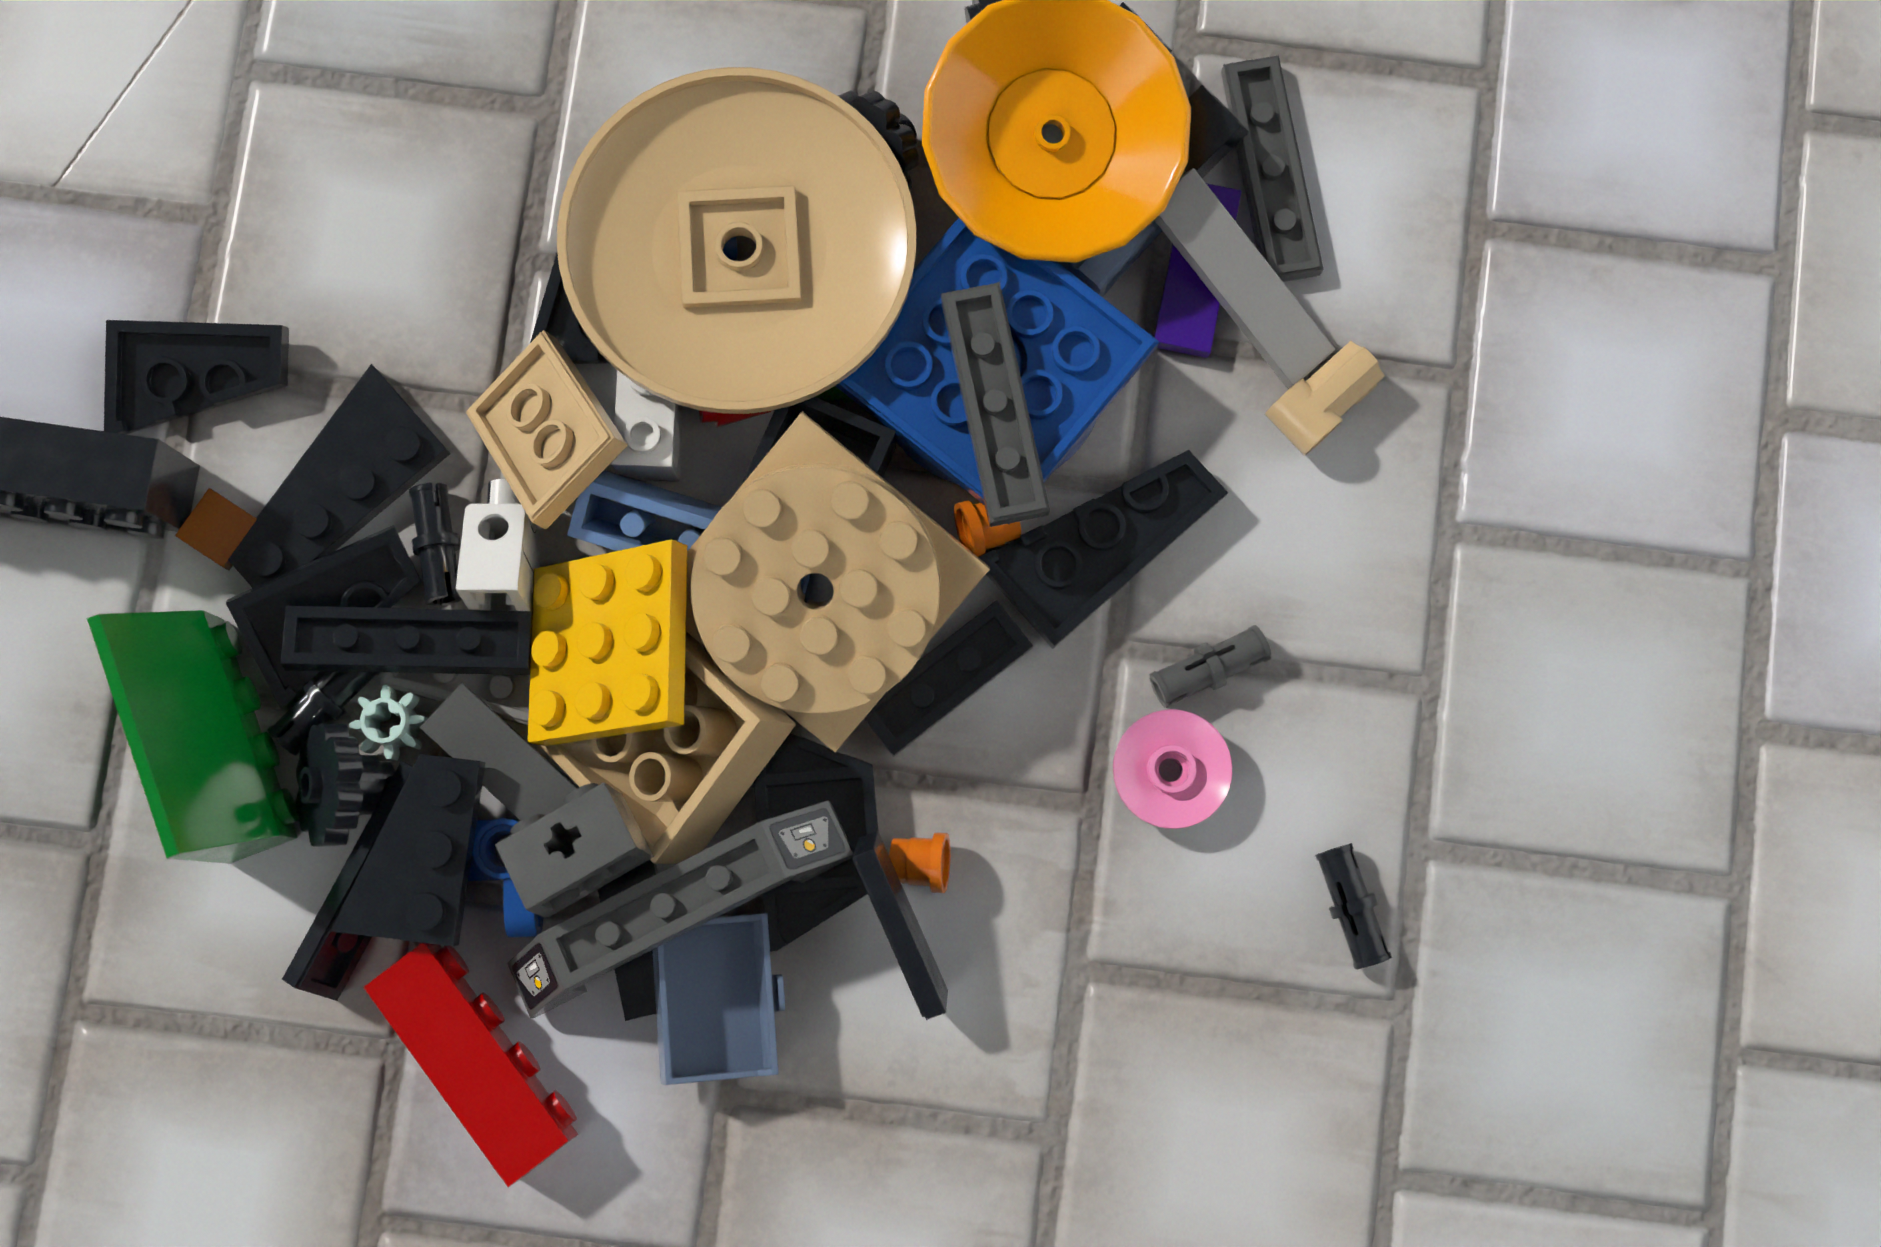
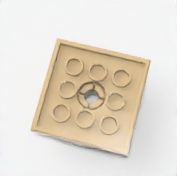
(831, 515)

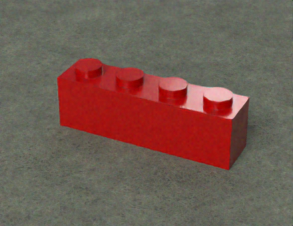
(472, 1060)

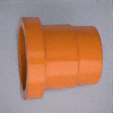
(974, 528)
(922, 861)

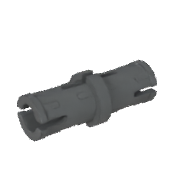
(1210, 666)

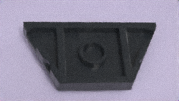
(797, 778)

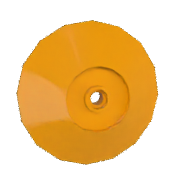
(1094, 78)

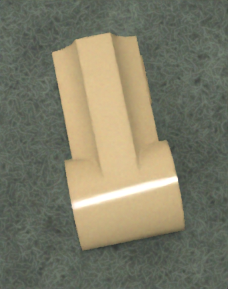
(1315, 406)

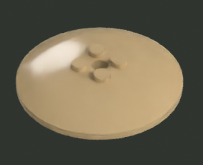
(723, 161)

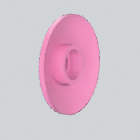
(1202, 762)

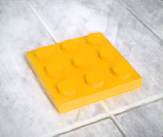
(608, 644)

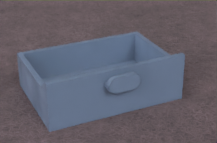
(717, 1002)

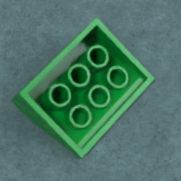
(195, 734)

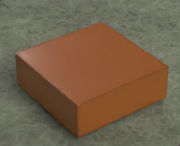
(216, 527)

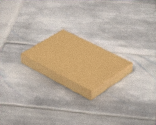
(545, 429)

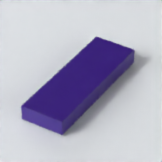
(1187, 306)

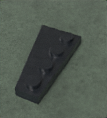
(344, 479)
(1086, 556)

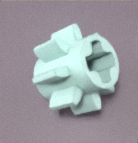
(380, 710)

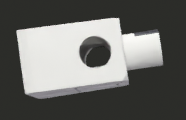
(498, 553)

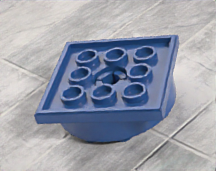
(1066, 339)

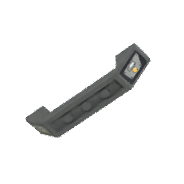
(675, 902)

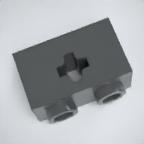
(605, 850)

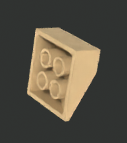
(687, 775)

